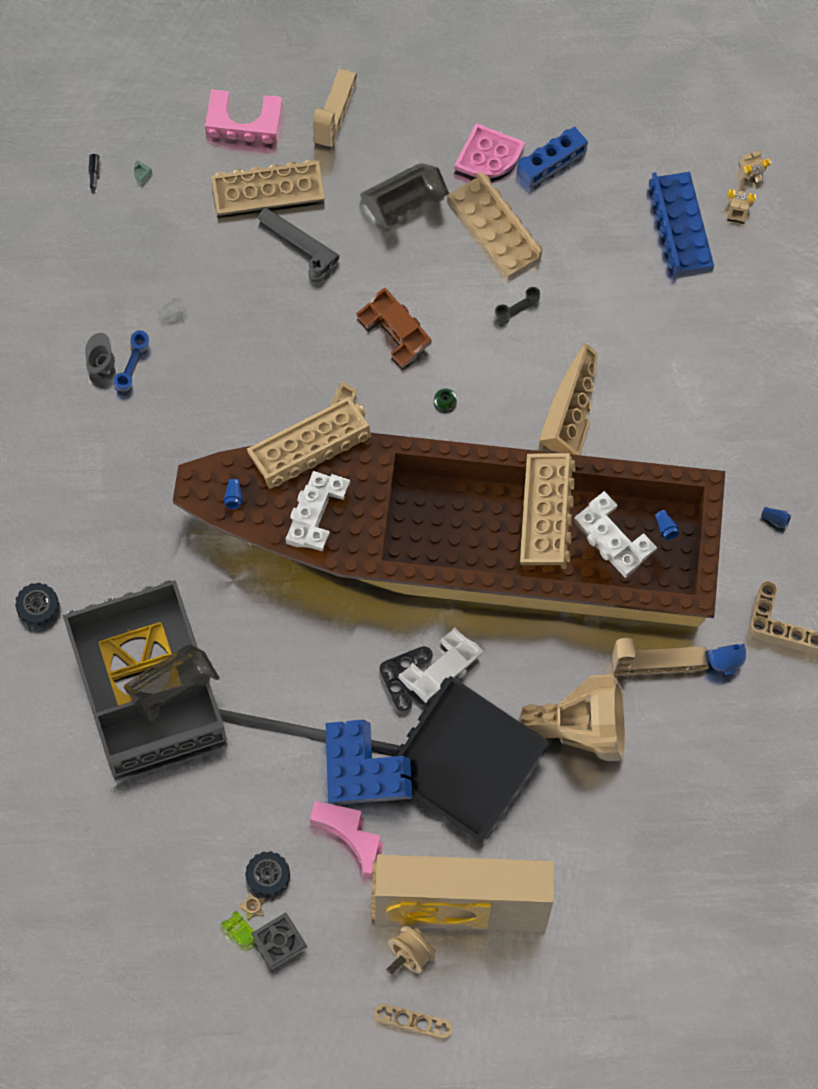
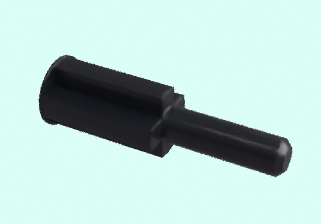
(93, 169)

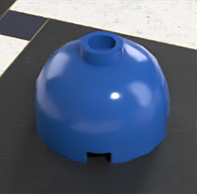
(727, 658)

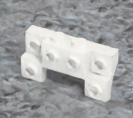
(311, 506)
(609, 539)
(453, 663)

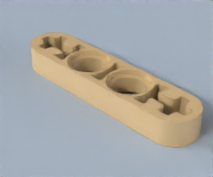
(414, 1017)

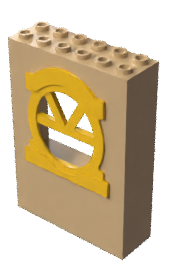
(462, 893)

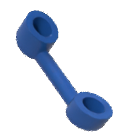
(139, 343)

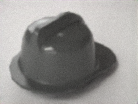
(99, 354)

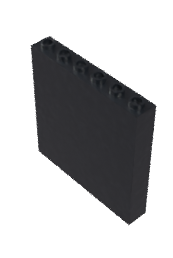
(470, 758)

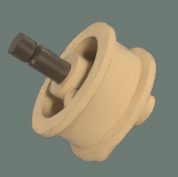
(410, 950)

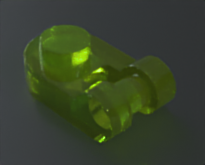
(242, 934)

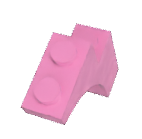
(346, 824)

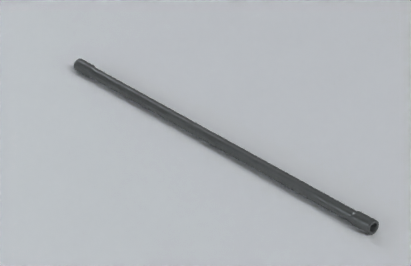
(295, 729)

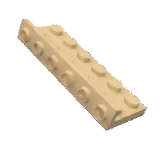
(267, 187)
(496, 225)
(309, 442)
(547, 509)

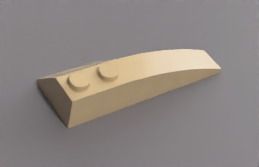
(568, 414)

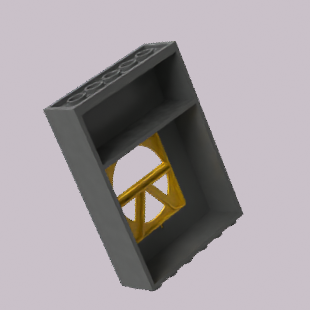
(129, 738)

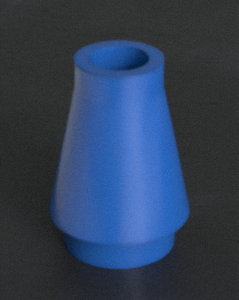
(233, 495)
(777, 517)
(667, 526)

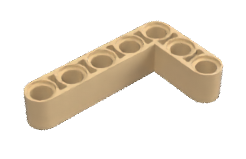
(327, 120)
(787, 630)
(634, 662)

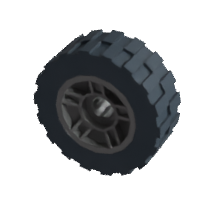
(28, 599)
(256, 873)

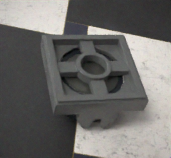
(279, 942)

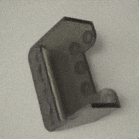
(404, 191)

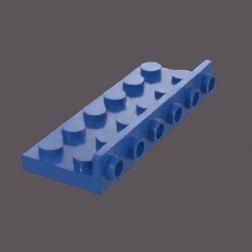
(681, 223)

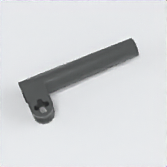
(323, 257)

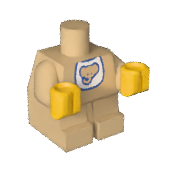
(753, 165)
(739, 204)

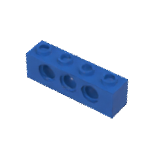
(532, 173)

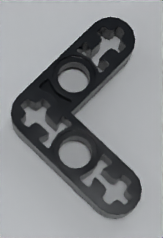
(395, 663)

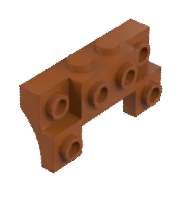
(399, 323)

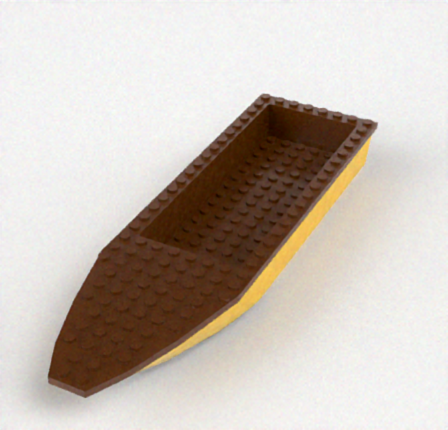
(451, 523)

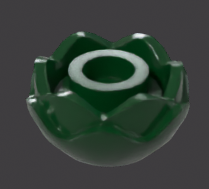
(443, 404)

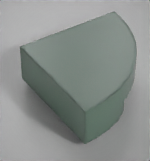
(141, 172)

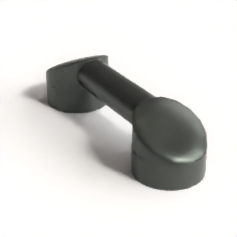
(503, 312)

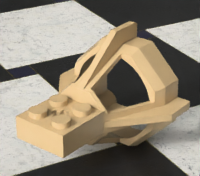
(572, 720)

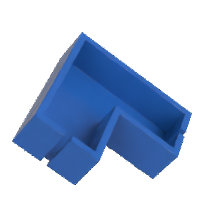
(354, 773)

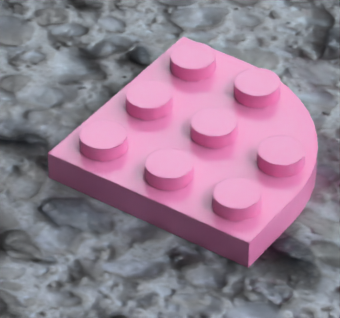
(489, 153)

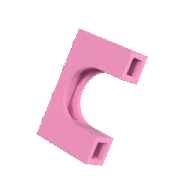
(263, 129)

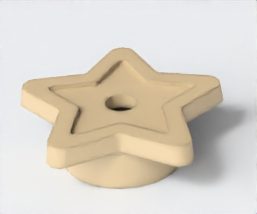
(251, 900)

